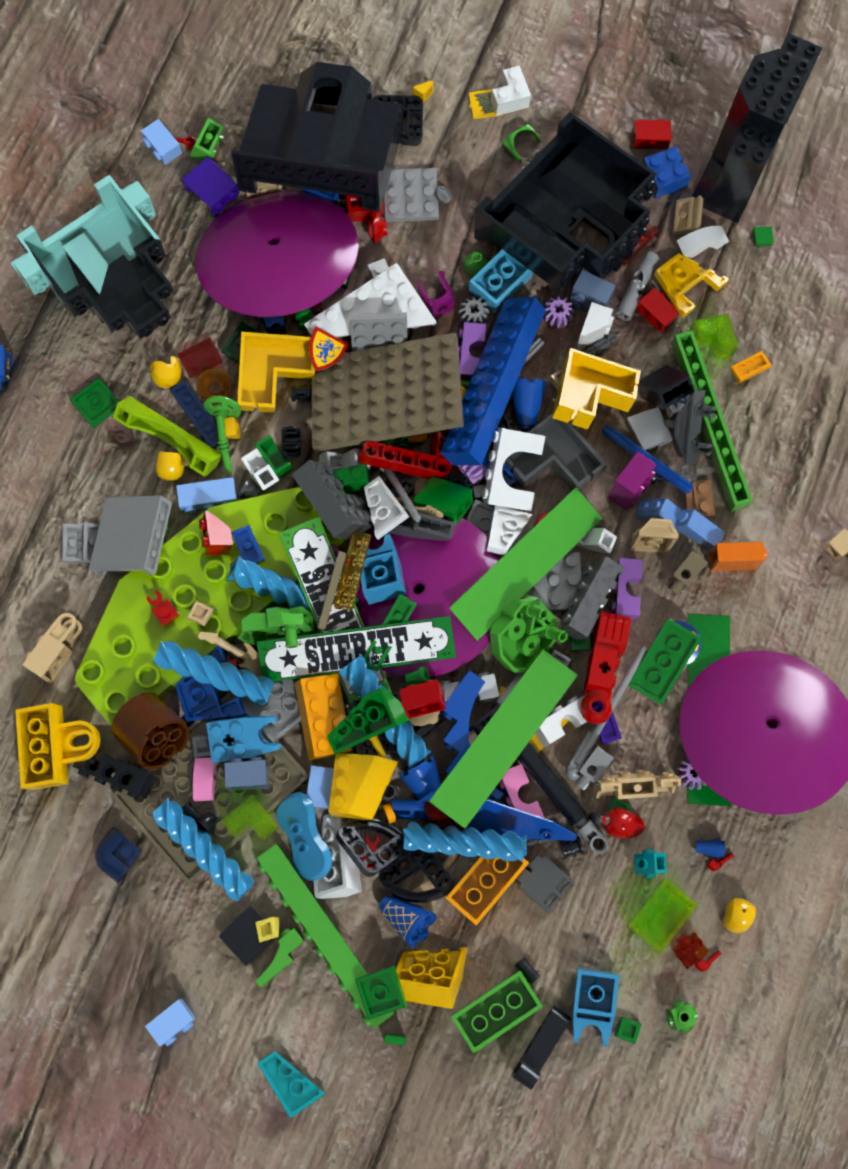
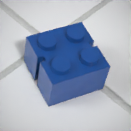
(669, 172)

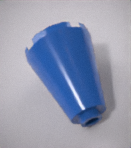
(527, 401)
(422, 777)

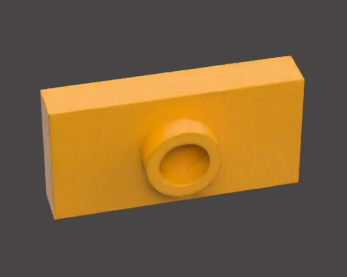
(750, 367)

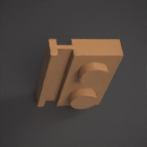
(701, 498)

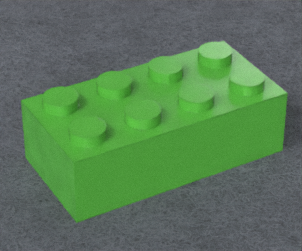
(496, 1011)

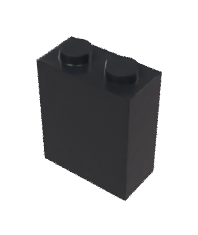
(665, 386)

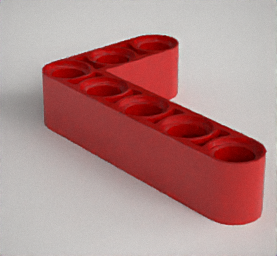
(413, 459)

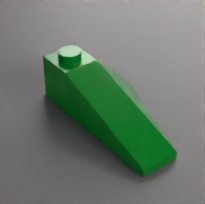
(371, 717)

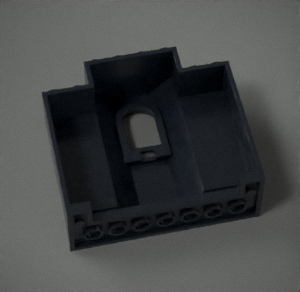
(754, 125)
(319, 150)
(570, 182)

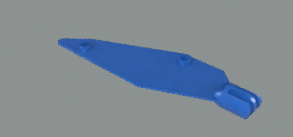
(494, 817)

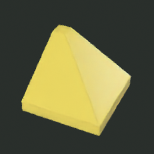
(267, 928)

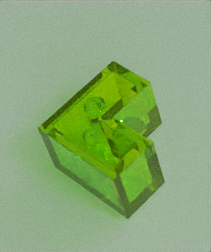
(718, 332)
(250, 814)

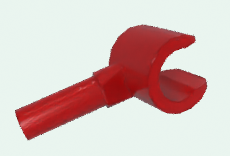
(188, 141)
(715, 865)
(704, 965)

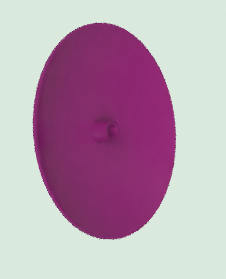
(276, 253)
(445, 573)
(759, 766)

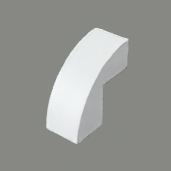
(701, 239)
(338, 460)
(598, 540)

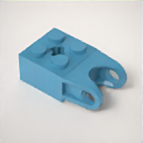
(382, 573)
(247, 737)
(594, 1010)

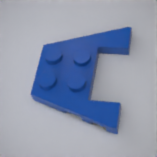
(203, 700)

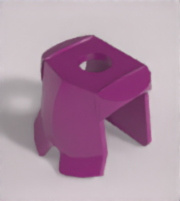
(446, 298)

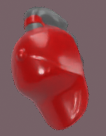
(619, 822)

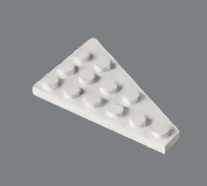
(383, 294)

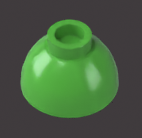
(474, 262)

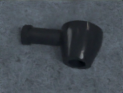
(205, 821)

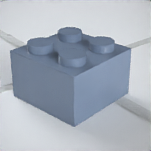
(591, 289)
(247, 774)

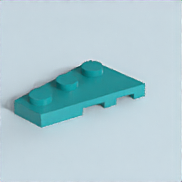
(288, 1084)

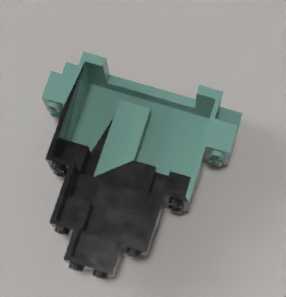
(103, 262)

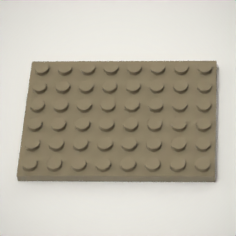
(388, 393)
(176, 782)

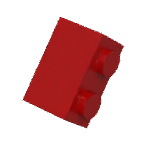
(651, 134)
(658, 310)
(422, 698)

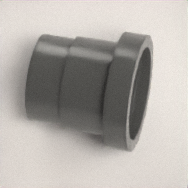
(249, 490)
(395, 796)

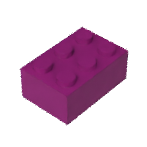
(632, 481)

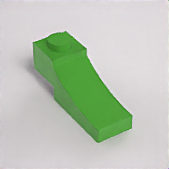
(289, 941)

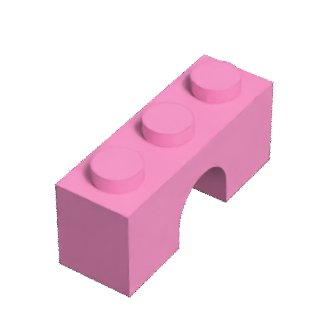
(511, 782)

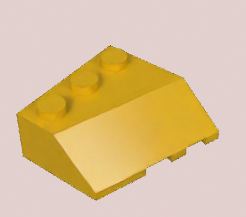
(359, 785)
(432, 976)

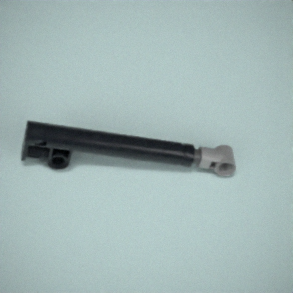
(553, 789)

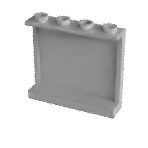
(130, 534)

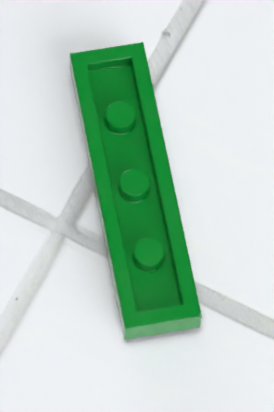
(398, 613)

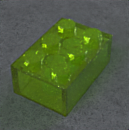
(661, 915)

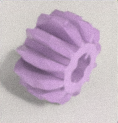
(558, 305)
(473, 472)
(693, 781)

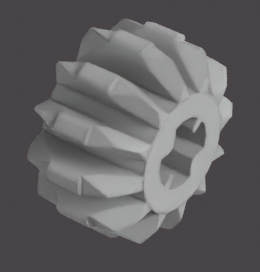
(473, 305)

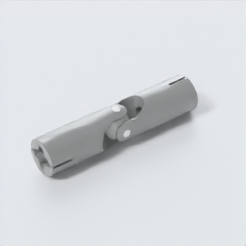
(634, 291)

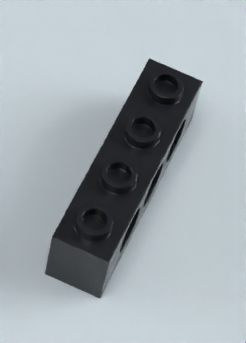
(141, 780)

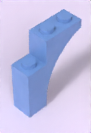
(685, 521)

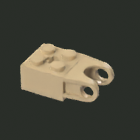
(53, 648)

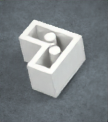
(513, 94)

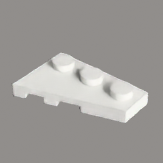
(384, 507)
(505, 528)

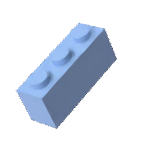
(206, 494)

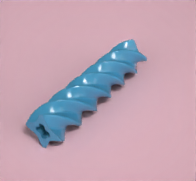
(266, 583)
(209, 671)
(364, 681)
(466, 842)
(198, 845)

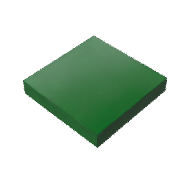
(95, 402)
(381, 992)

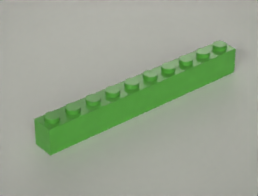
(713, 430)
(317, 925)

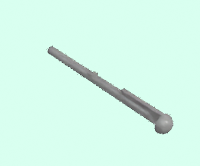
(590, 738)

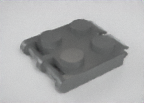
(543, 882)

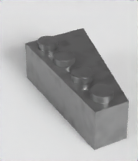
(590, 597)

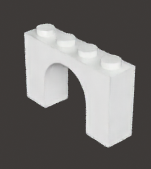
(506, 443)

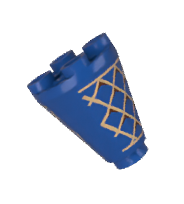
(407, 919)

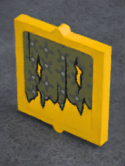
(481, 104)

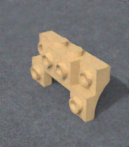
(636, 785)

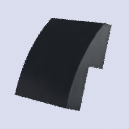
(242, 936)

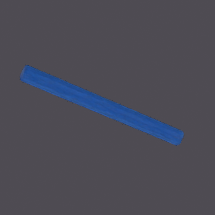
(660, 468)

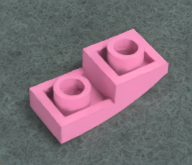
(203, 779)

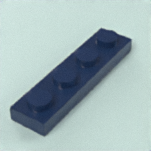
(196, 413)

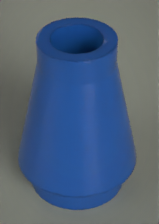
(711, 847)

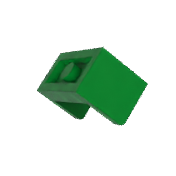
(273, 457)

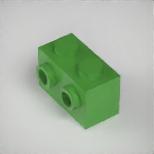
(207, 140)

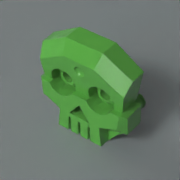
(276, 624)
(523, 633)

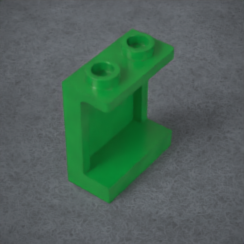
(445, 496)

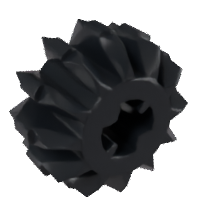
(291, 442)

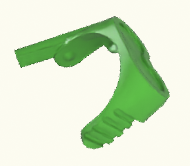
(509, 142)

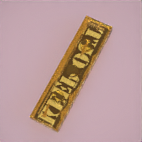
(352, 571)

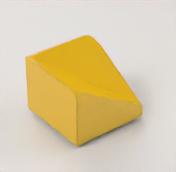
(423, 90)
(232, 428)

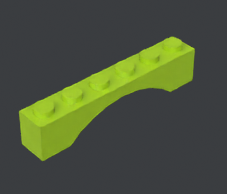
(140, 417)

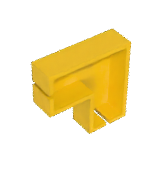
(263, 360)
(591, 381)

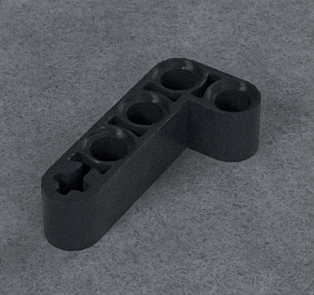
(540, 1048)

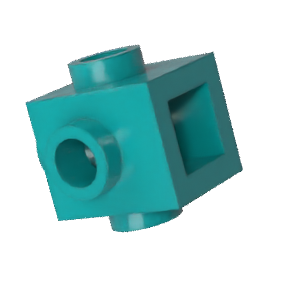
(650, 863)

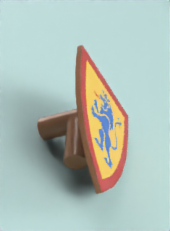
(325, 349)

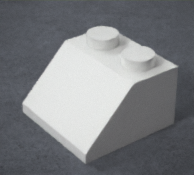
(596, 325)

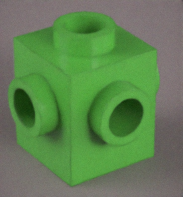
(674, 1016)

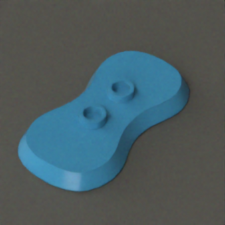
(310, 853)

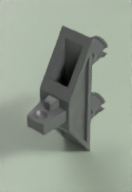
(688, 427)

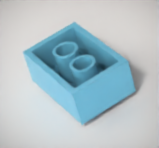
(499, 280)

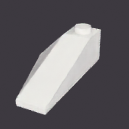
(344, 875)

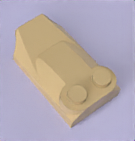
(654, 536)

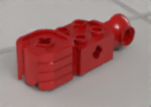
(376, 226)
(607, 648)

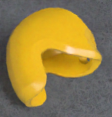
(165, 374)
(169, 466)
(735, 919)

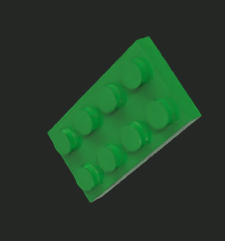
(664, 661)

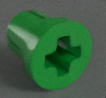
(417, 677)

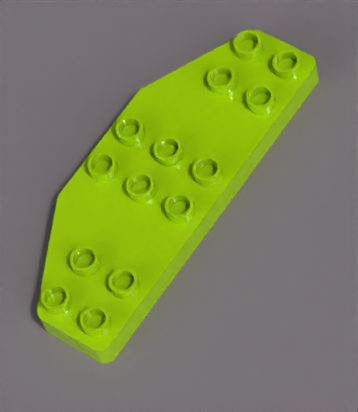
(129, 634)

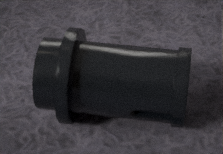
(527, 970)

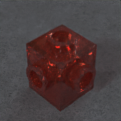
(690, 949)

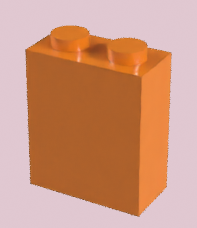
(737, 556)

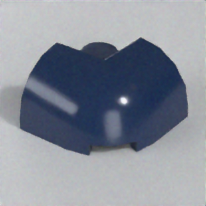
(116, 854)

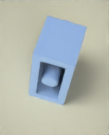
(161, 142)
(320, 786)
(170, 1023)

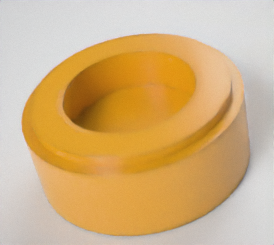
(388, 813)

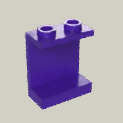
(211, 185)

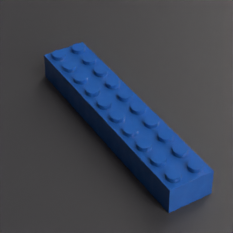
(494, 380)

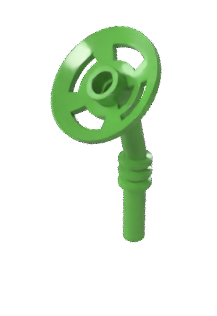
(221, 412)

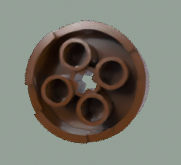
(150, 730)

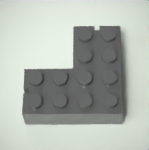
(563, 450)
(339, 511)

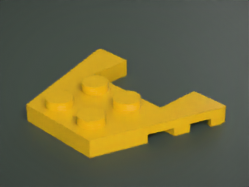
(680, 276)

